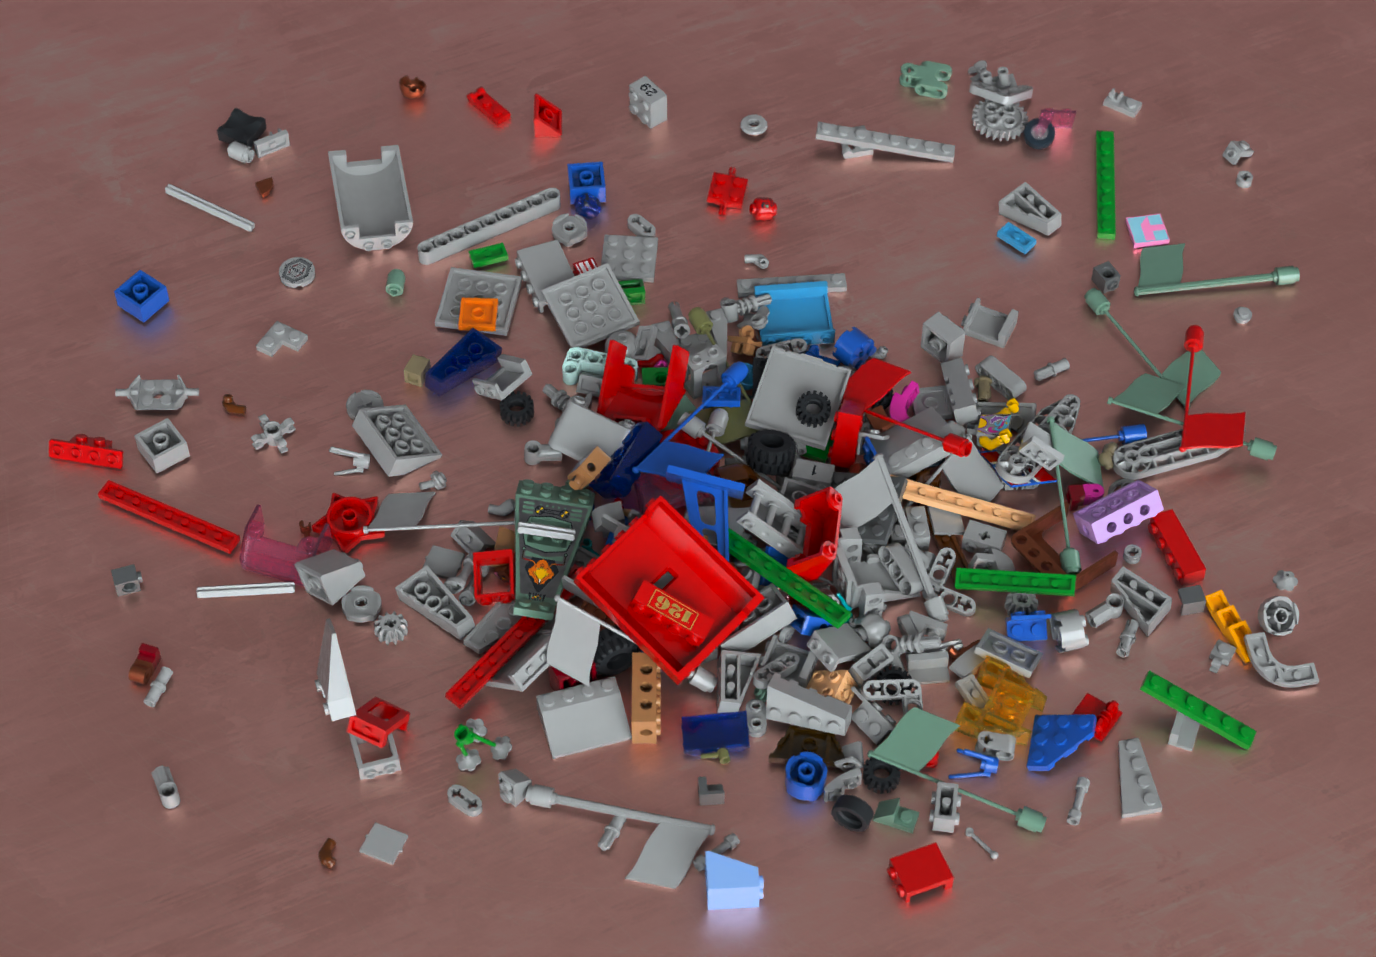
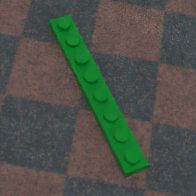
(1105, 185)
(787, 580)

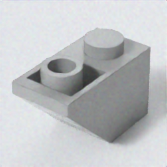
(513, 786)

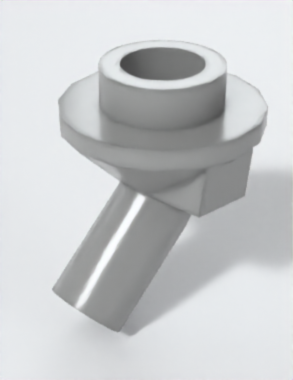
(438, 481)

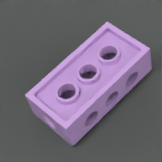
(1118, 511)

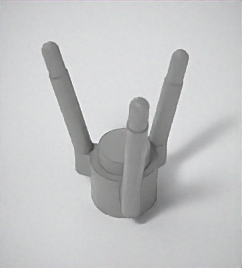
(360, 460)

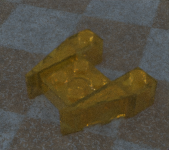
(1006, 706)

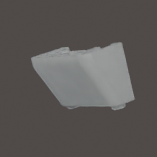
(583, 429)

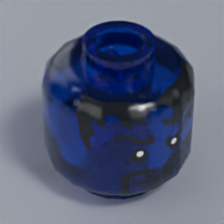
(587, 206)

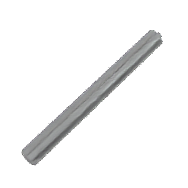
(210, 207)

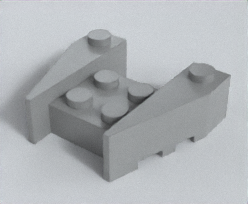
(693, 343)

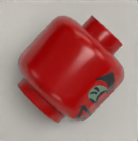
(763, 209)

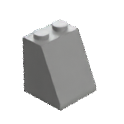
(330, 575)

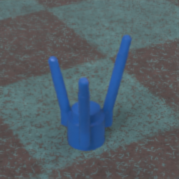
(988, 763)

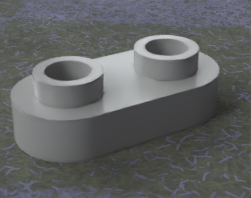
(756, 716)

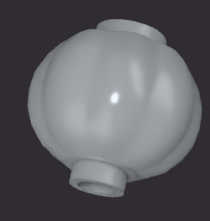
(873, 629)

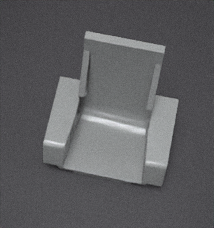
(864, 582)

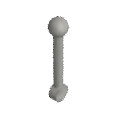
(970, 832)

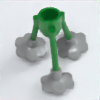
(474, 731)

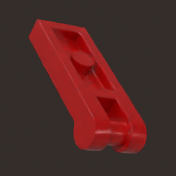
(488, 106)

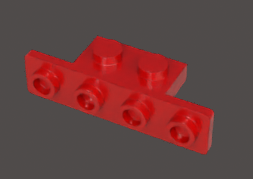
(87, 450)

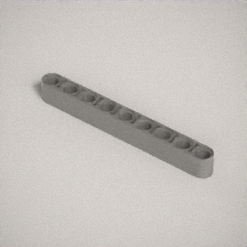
(488, 226)

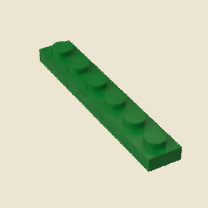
(1015, 581)
(1198, 710)

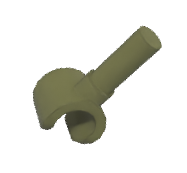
(722, 754)

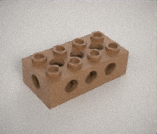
(645, 699)

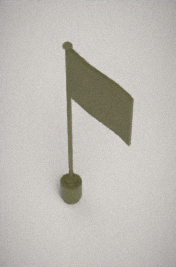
(737, 415)

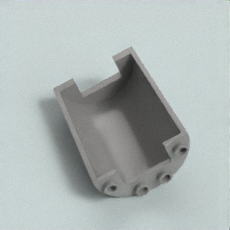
(372, 199)

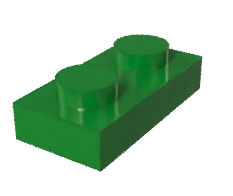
(488, 255)

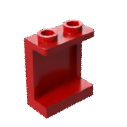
(919, 871)

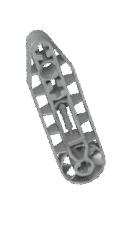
(1158, 456)
(1013, 463)

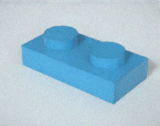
(1016, 238)

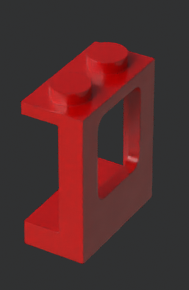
(373, 726)

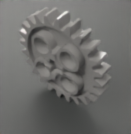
(999, 119)

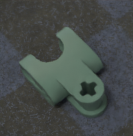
(926, 78)

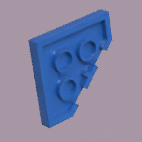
(1057, 738)

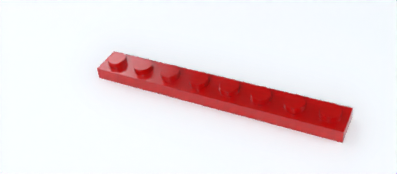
(169, 516)

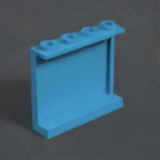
(797, 312)

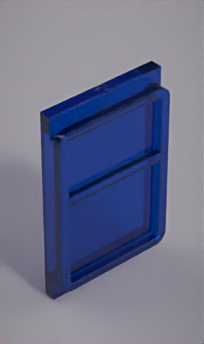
(714, 732)

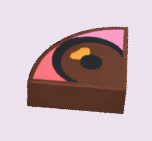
(502, 573)

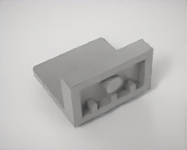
(1038, 446)

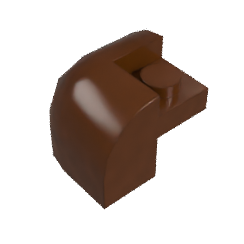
(739, 473)

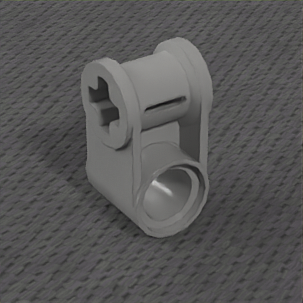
(996, 745)

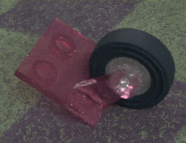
(1040, 131)

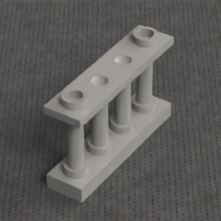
(777, 505)

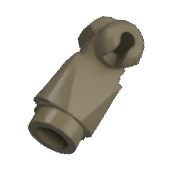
(984, 391)
(1106, 456)

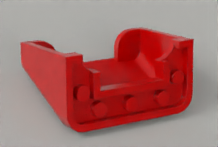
(822, 519)

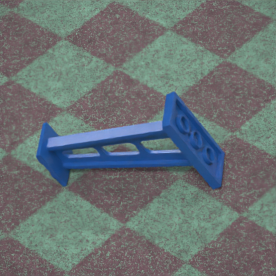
(719, 488)

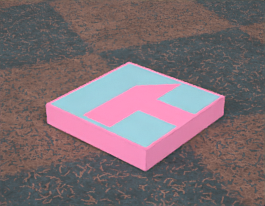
(1147, 230)

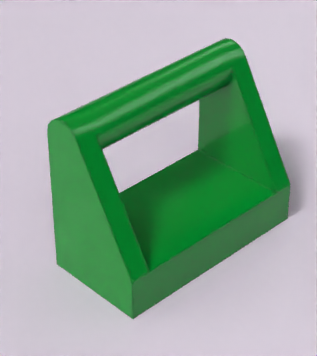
(635, 295)

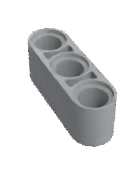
(1002, 378)
(900, 568)

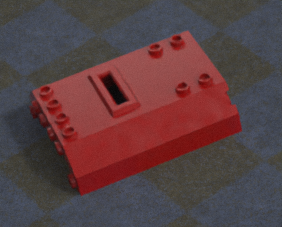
(702, 579)

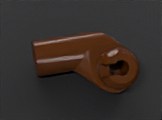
(231, 407)
(325, 853)

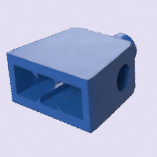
(807, 621)

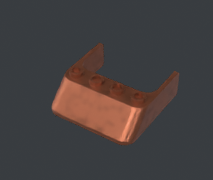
(1045, 559)

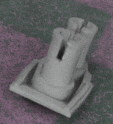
(1002, 81)

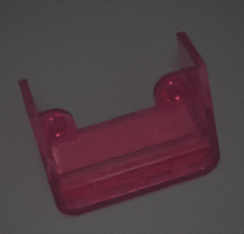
(275, 557)

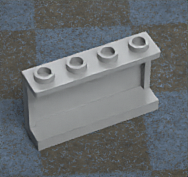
(541, 268)

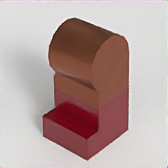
(145, 664)

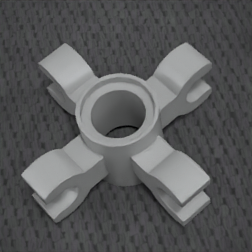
(273, 433)

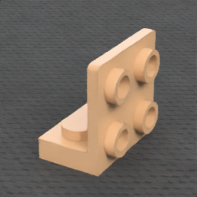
(834, 683)

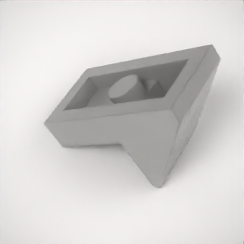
(645, 342)
(928, 625)

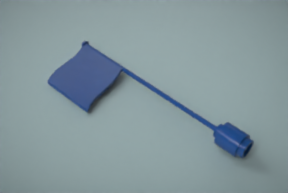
(684, 455)

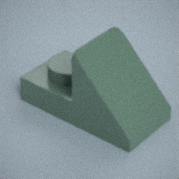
(893, 815)

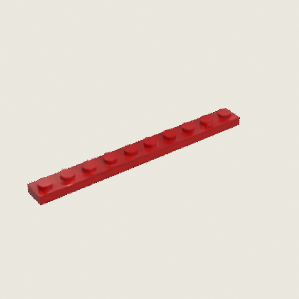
(499, 655)

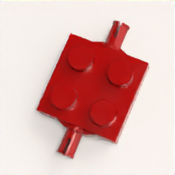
(727, 190)

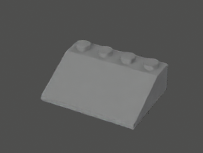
(395, 438)
(909, 451)
(583, 717)

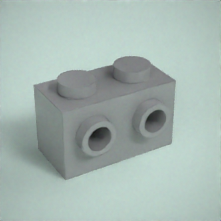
(946, 801)

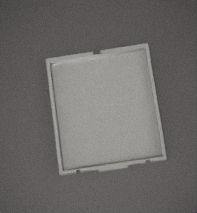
(783, 382)

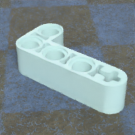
(590, 361)

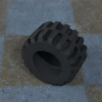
(770, 452)
(613, 653)

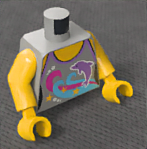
(995, 429)

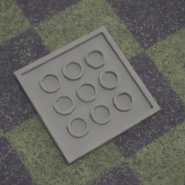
(478, 284)
(590, 307)

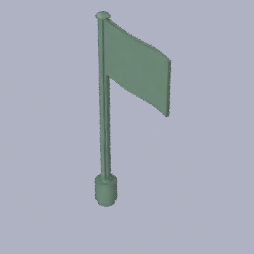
(1163, 269)

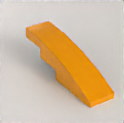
(1229, 622)

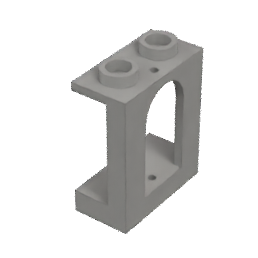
(698, 363)

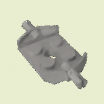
(143, 392)

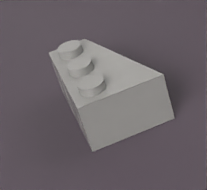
(1141, 599)
(734, 677)

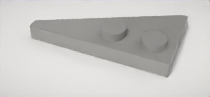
(1025, 414)

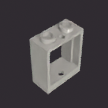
(378, 767)

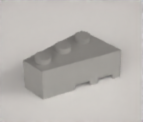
(1030, 209)

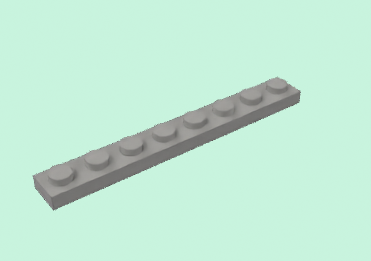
(885, 142)

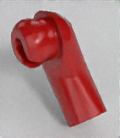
(651, 362)

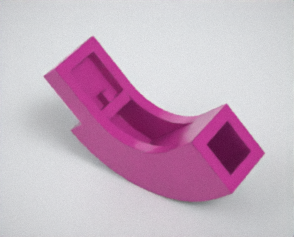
(901, 402)

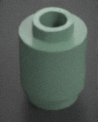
(395, 282)

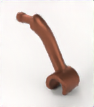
(305, 530)

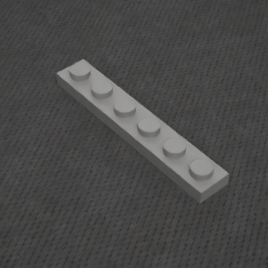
(835, 282)

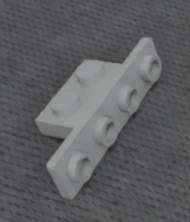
(871, 719)

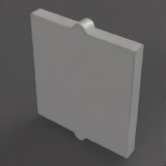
(945, 522)
(444, 561)
(383, 843)

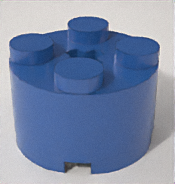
(854, 348)
(805, 776)

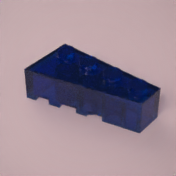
(462, 361)
(618, 476)

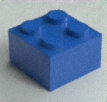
(586, 179)
(141, 296)

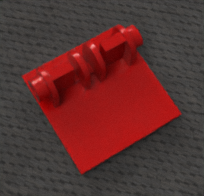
(1106, 714)

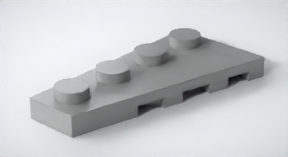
(1137, 785)

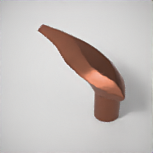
(955, 654)

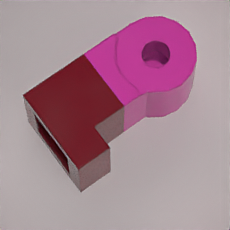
(1083, 495)

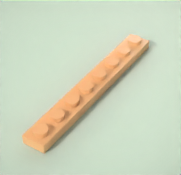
(967, 505)

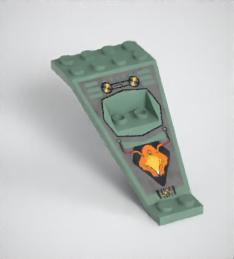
(545, 560)

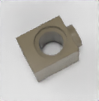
(416, 370)

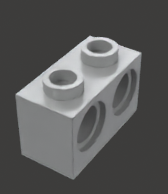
(871, 665)

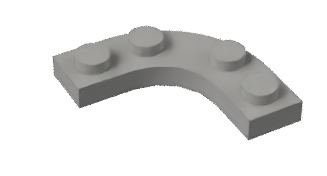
(1274, 671)

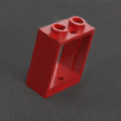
(493, 558)

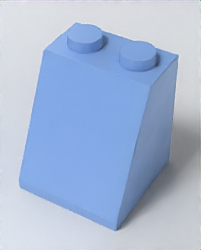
(731, 883)

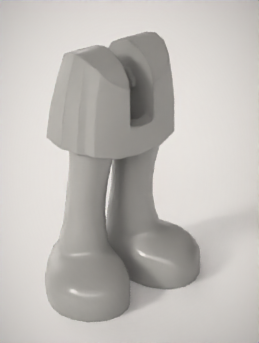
(456, 584)

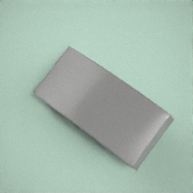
(967, 663)
(837, 786)

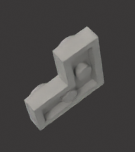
(281, 335)

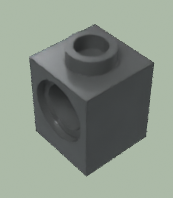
(1106, 277)
(126, 580)

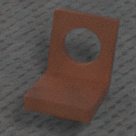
(878, 423)

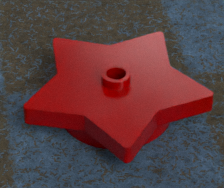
(346, 520)

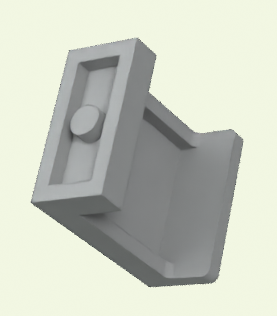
(989, 324)
(504, 380)
(837, 645)
(806, 663)

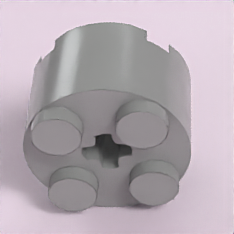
(1068, 630)

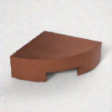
(264, 186)

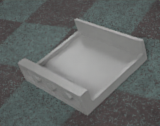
(524, 665)

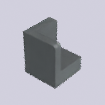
(1192, 600)
(710, 793)

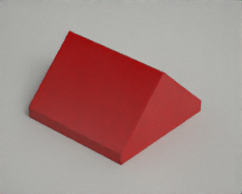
(546, 118)

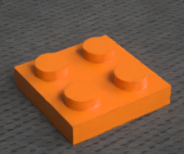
(478, 314)

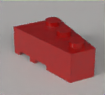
(846, 433)

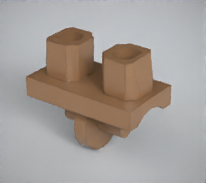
(744, 343)

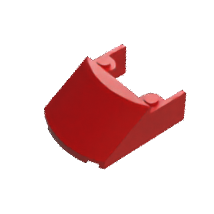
(639, 402)

